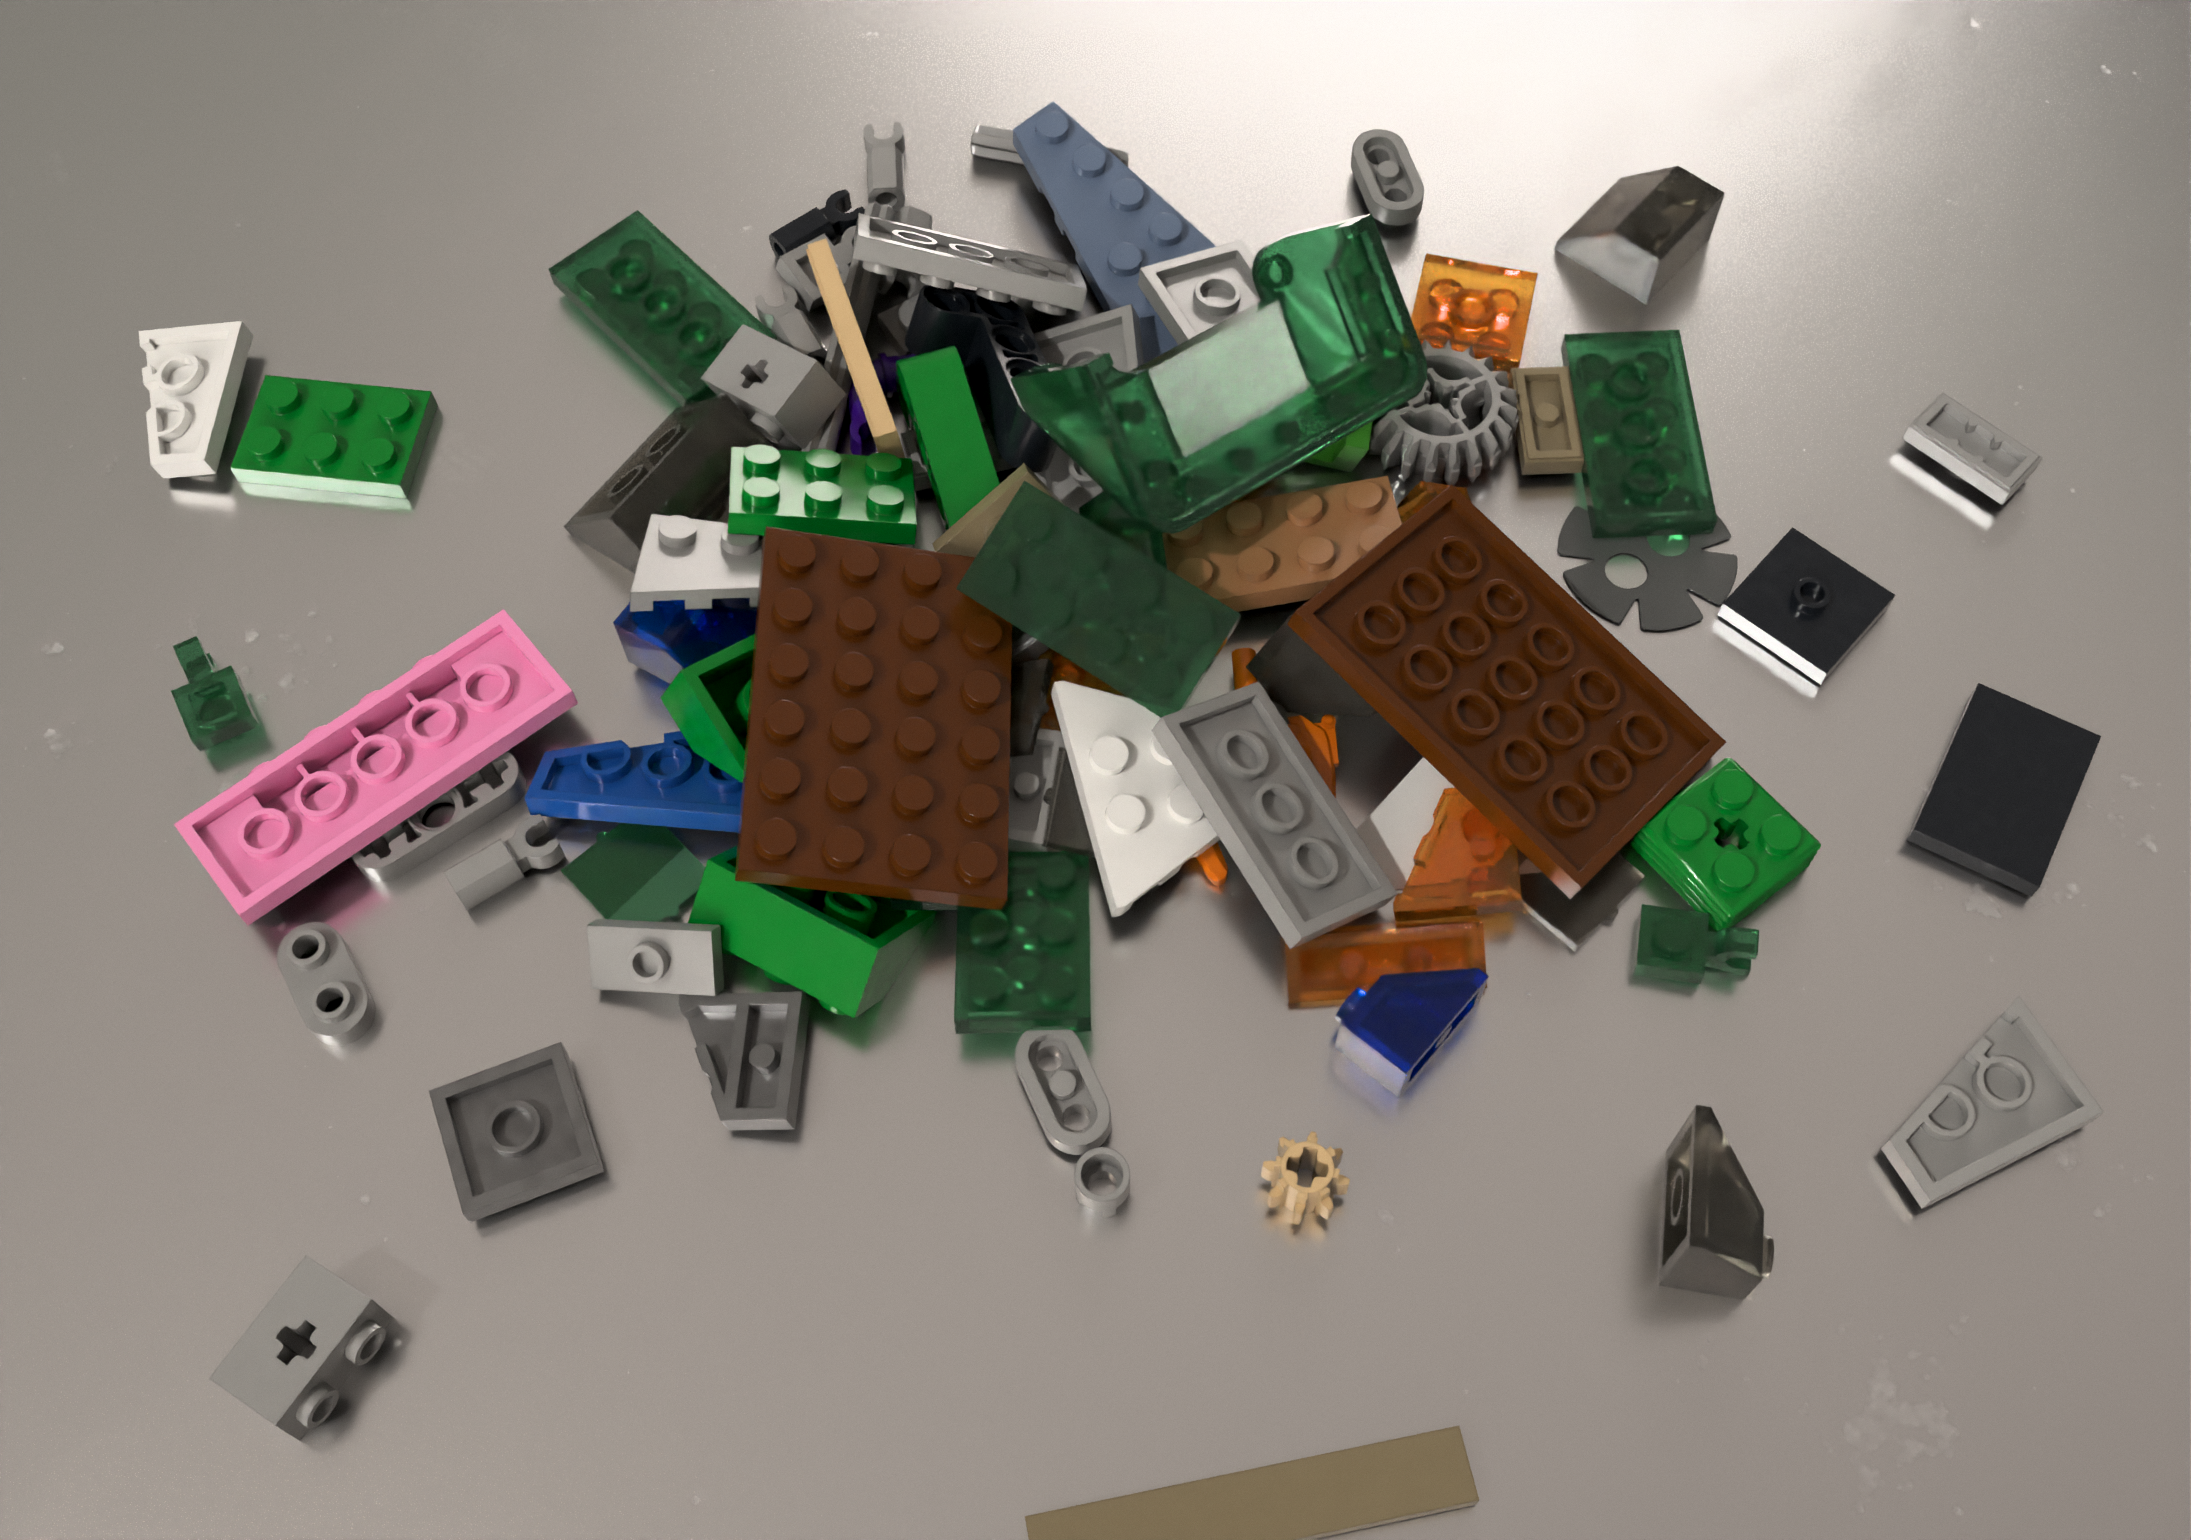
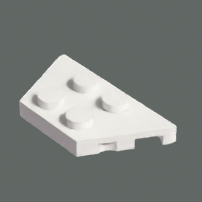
(1129, 792)

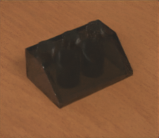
(673, 472)

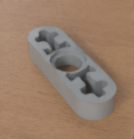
(431, 841)

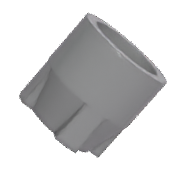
(1098, 1164)

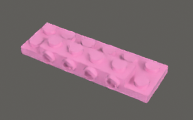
(374, 766)

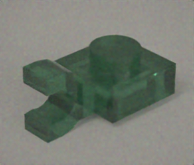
(213, 701)
(1679, 946)

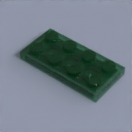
(654, 304)
(1638, 435)
(1098, 602)

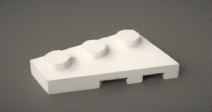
(192, 393)

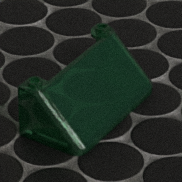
(1247, 394)

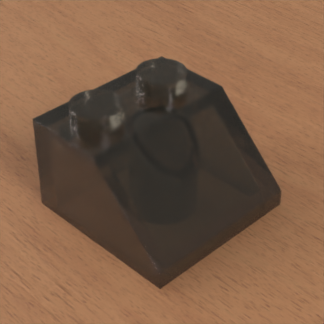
(1644, 229)

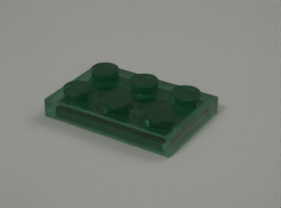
(1031, 958)

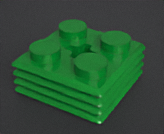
(1733, 880)

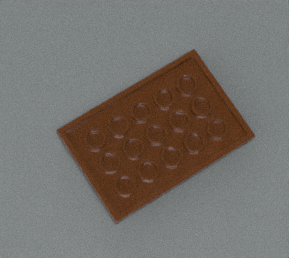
(1507, 688)
(875, 726)

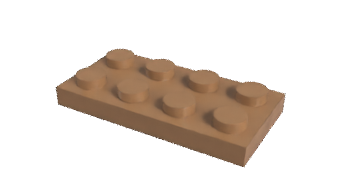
(1283, 543)

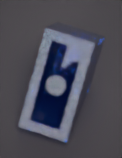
(1405, 1021)

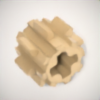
(1325, 1177)

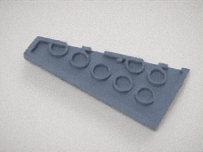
(1106, 214)

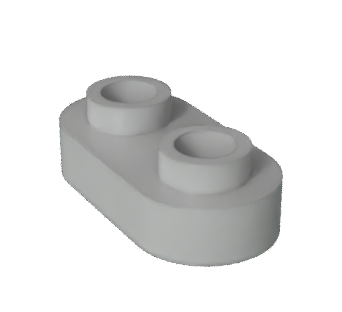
(1394, 186)
(323, 978)
(1064, 1091)

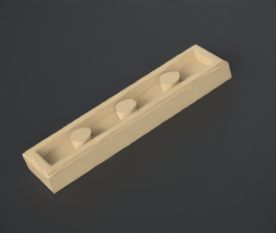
(854, 349)

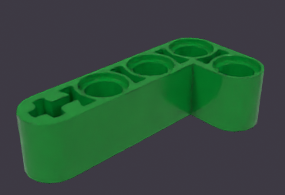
(948, 430)

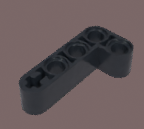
(993, 348)

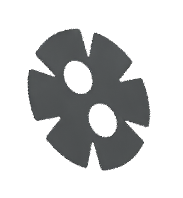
(1664, 594)

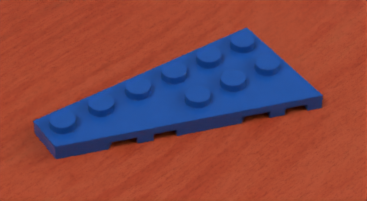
(636, 786)

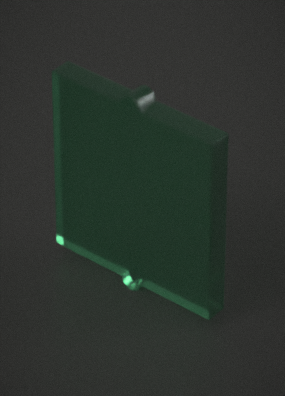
(636, 874)

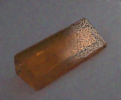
(1359, 954)

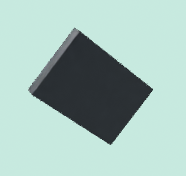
(2004, 789)

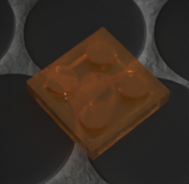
(1474, 307)

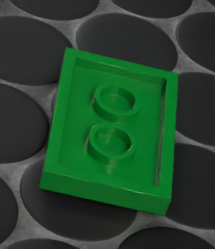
(335, 436)
(822, 494)

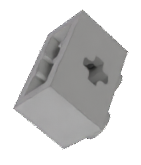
(774, 386)
(266, 1361)

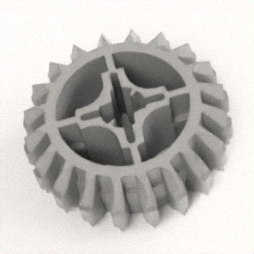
(1432, 429)

